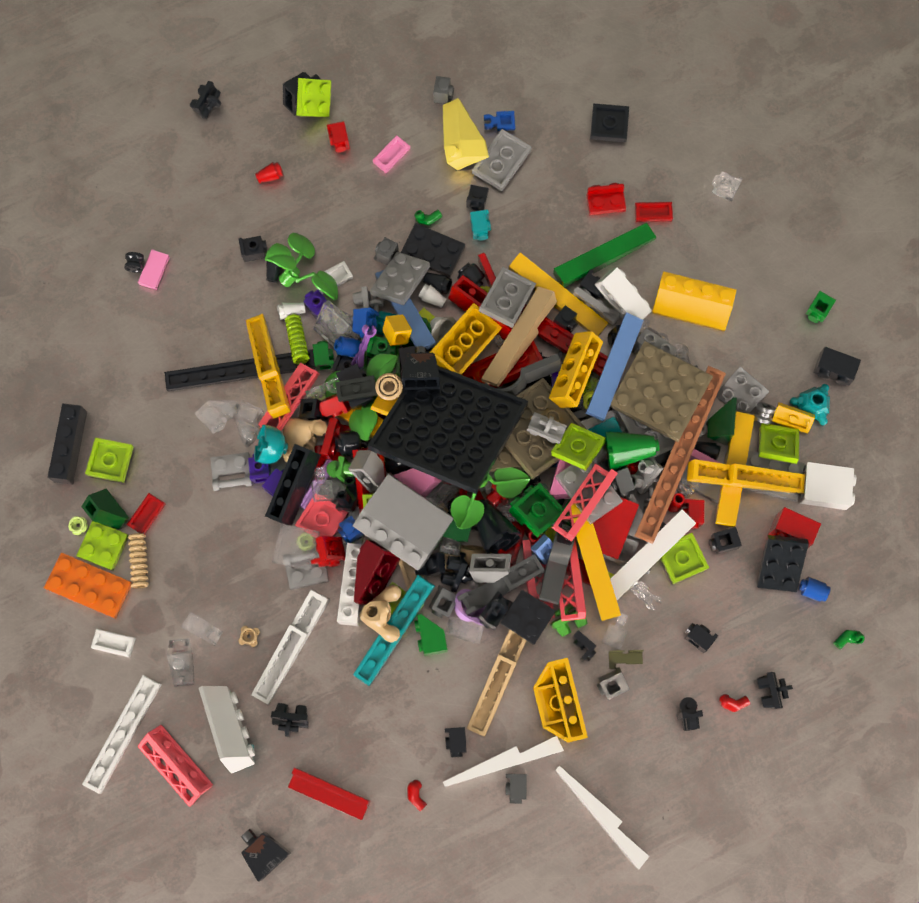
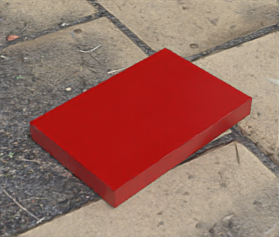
(614, 528)

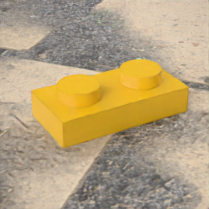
(793, 417)

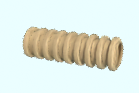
(138, 560)

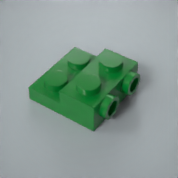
(536, 509)

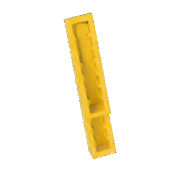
(585, 317)
(267, 367)
(736, 454)
(745, 476)
(596, 569)

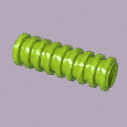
(296, 339)

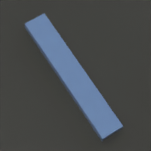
(420, 333)
(614, 367)

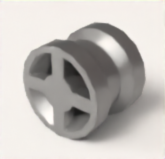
(764, 413)

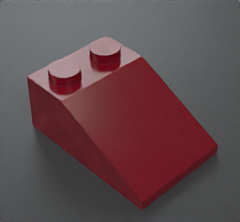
(373, 571)

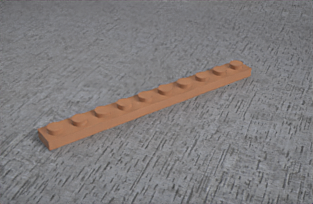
(677, 462)

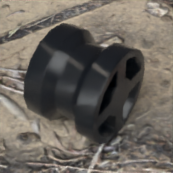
(134, 262)

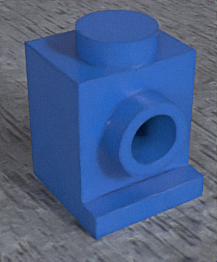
(362, 317)
(348, 532)

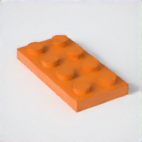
(88, 585)

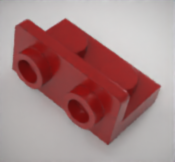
(606, 199)
(328, 448)
(330, 551)

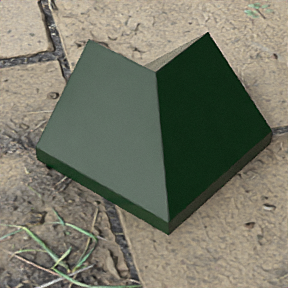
(722, 423)

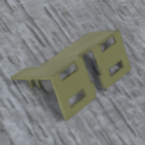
(618, 657)

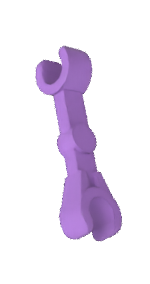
(359, 358)

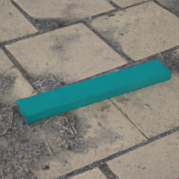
(401, 618)

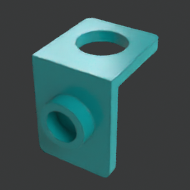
(608, 425)

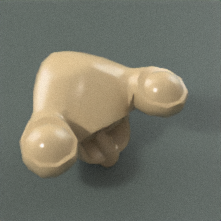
(302, 433)
(378, 613)

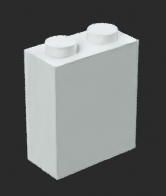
(828, 486)

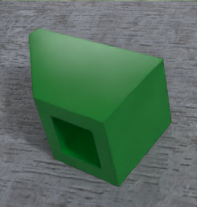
(432, 636)

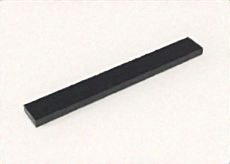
(226, 372)

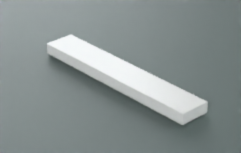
(651, 553)
(121, 734)

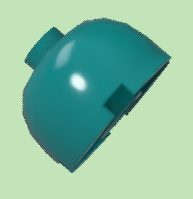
(270, 445)

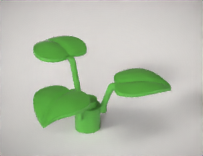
(282, 257)
(364, 420)
(509, 483)

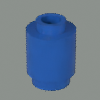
(347, 346)
(814, 589)

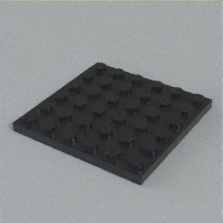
(450, 430)

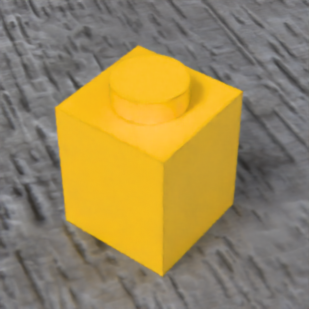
(396, 330)

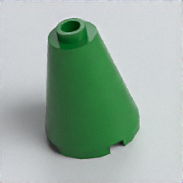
(629, 448)

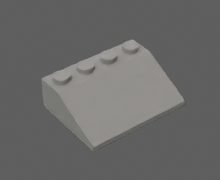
(403, 522)

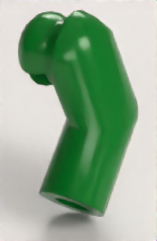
(425, 219)
(849, 636)

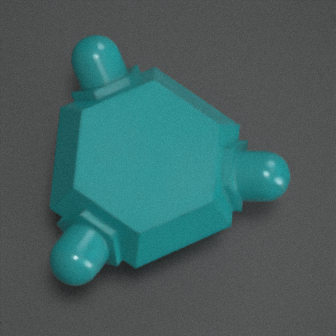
(814, 401)

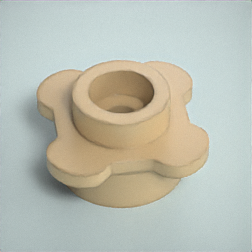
(245, 631)

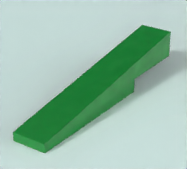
(603, 255)

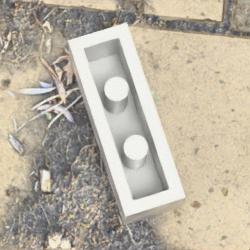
(622, 294)

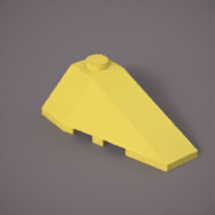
(461, 137)

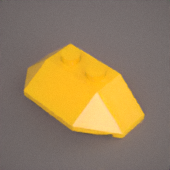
(559, 702)

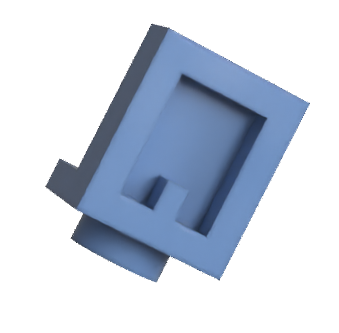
(542, 549)

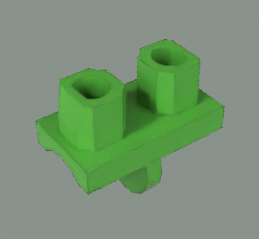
(339, 469)
(562, 626)

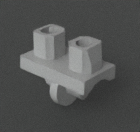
(364, 297)
(546, 428)
(647, 473)

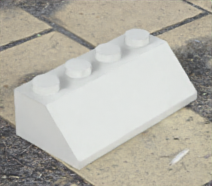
(227, 727)

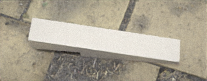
(290, 646)
(508, 759)
(606, 819)

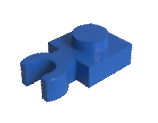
(503, 120)

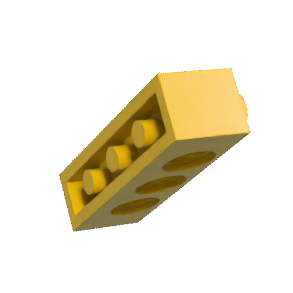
(576, 369)

